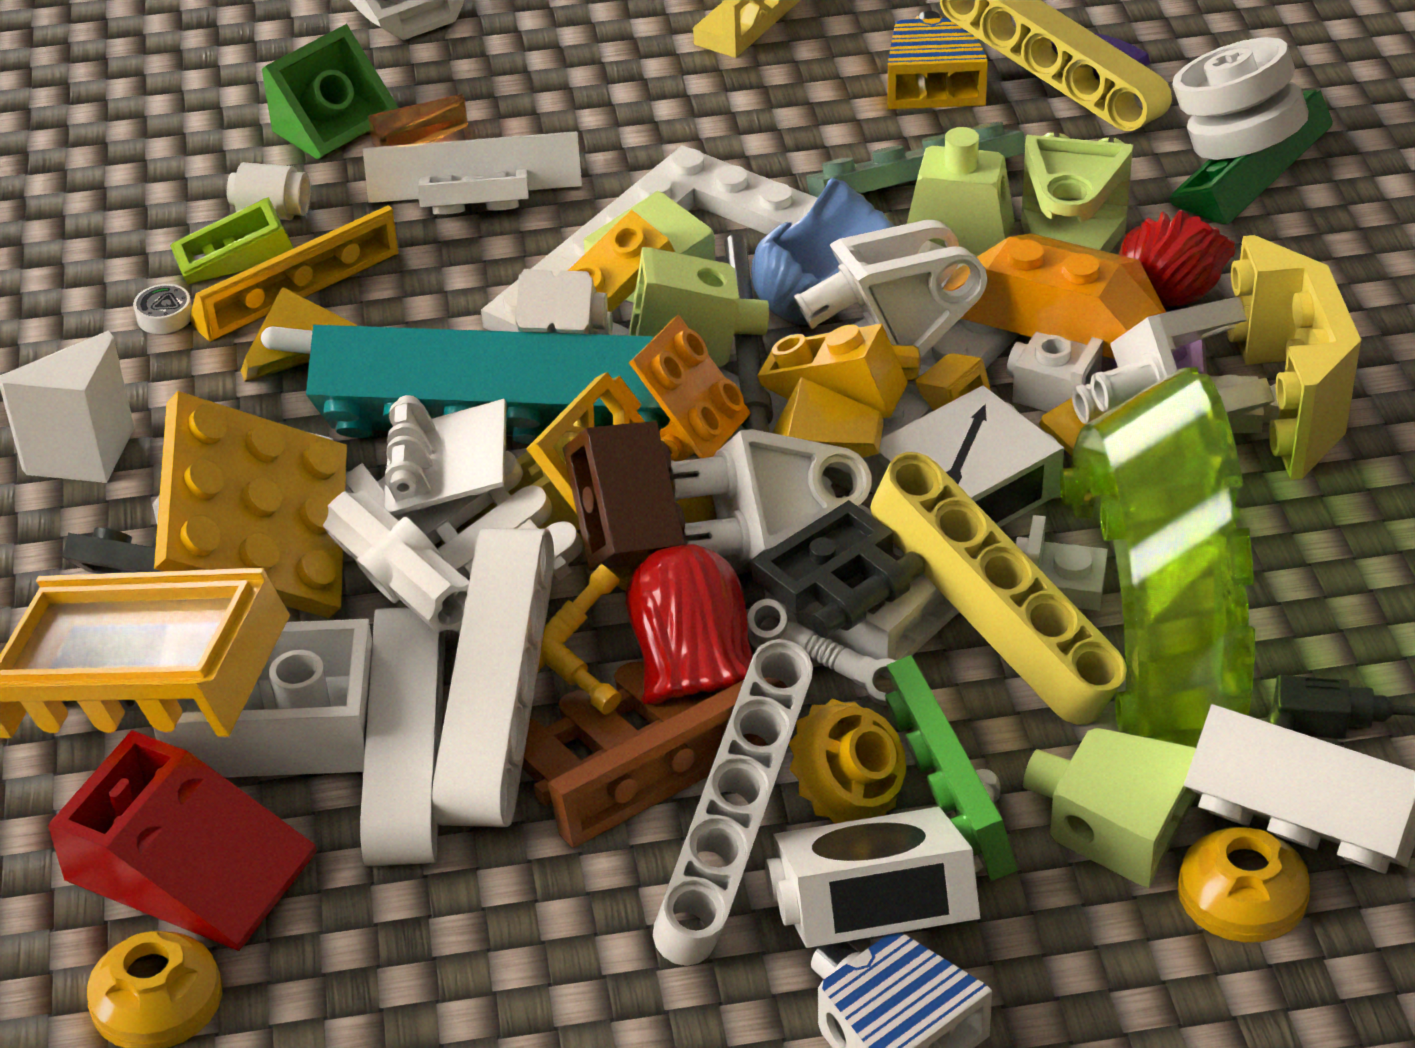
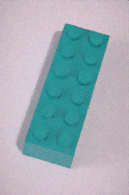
(366, 369)

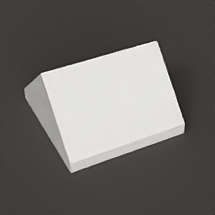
(70, 411)

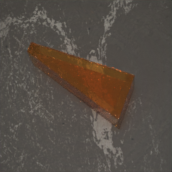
(419, 122)

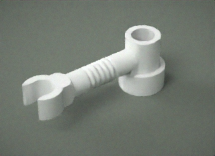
(845, 661)

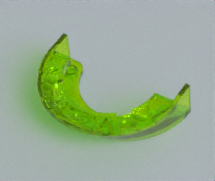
(1182, 563)

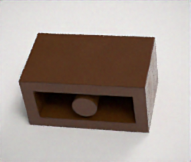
(623, 493)

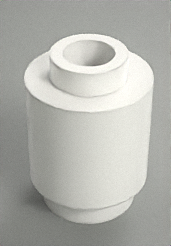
(283, 185)

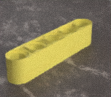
(1072, 67)
(999, 589)

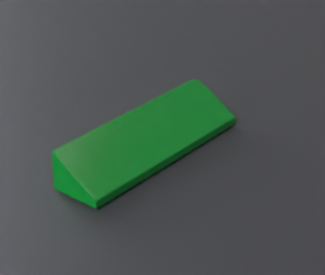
(1229, 185)

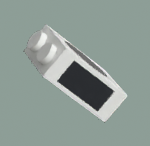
(986, 450)
(873, 877)

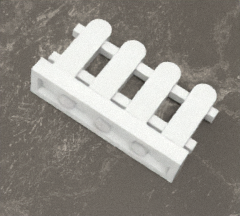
(522, 510)

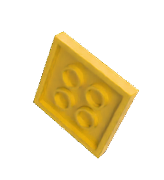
(250, 498)

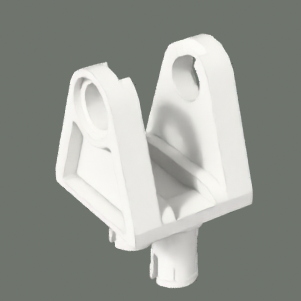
(897, 283)
(1147, 357)
(764, 491)

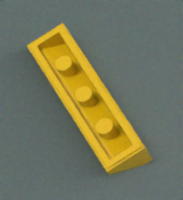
(300, 270)

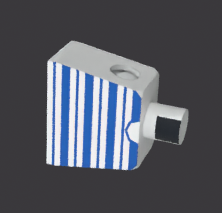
(898, 997)

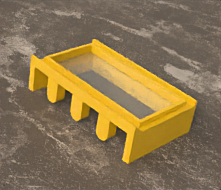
(142, 642)

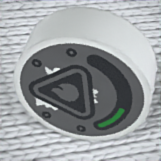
(162, 308)

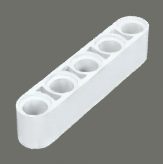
(494, 678)
(402, 740)
(728, 827)

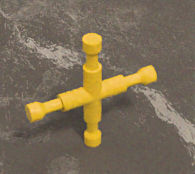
(561, 628)

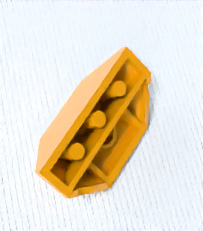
(1060, 290)

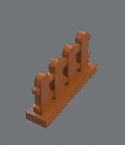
(628, 765)

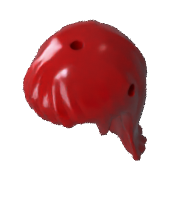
(688, 622)

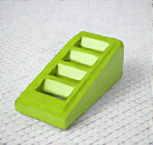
(232, 243)

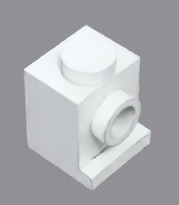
(1050, 368)

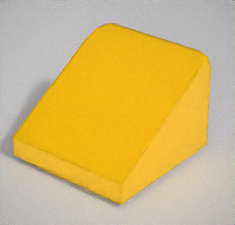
(951, 379)

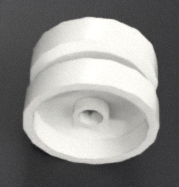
(1241, 98)

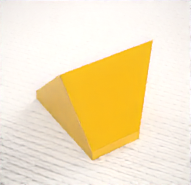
(288, 312)
(830, 419)

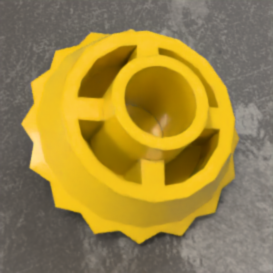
(847, 761)

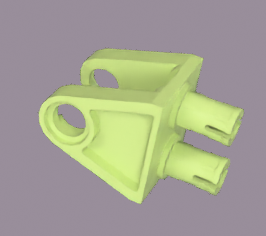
(1076, 189)

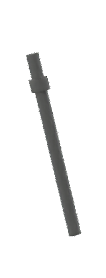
(747, 346)

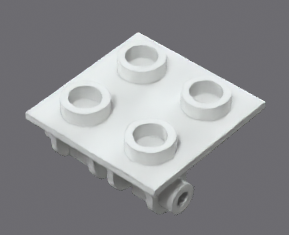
(442, 455)

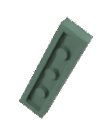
(895, 166)

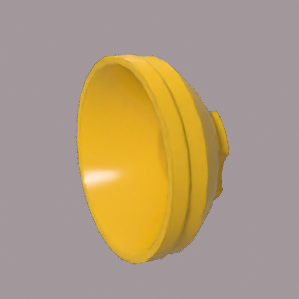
(1238, 901)
(157, 1008)

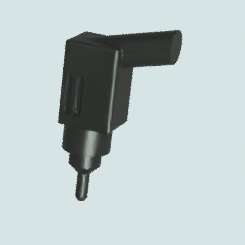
(1328, 706)

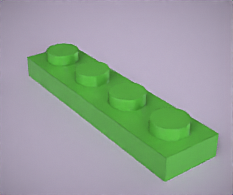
(953, 779)

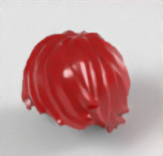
(1179, 256)

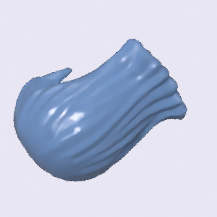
(800, 254)

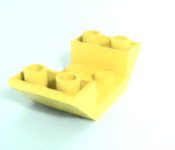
(1302, 320)

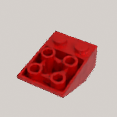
(177, 842)

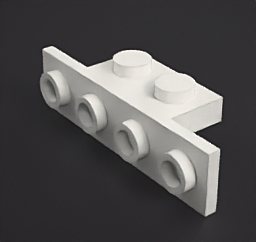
(472, 170)

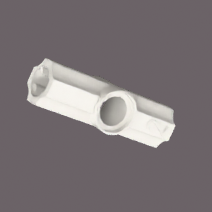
(398, 559)

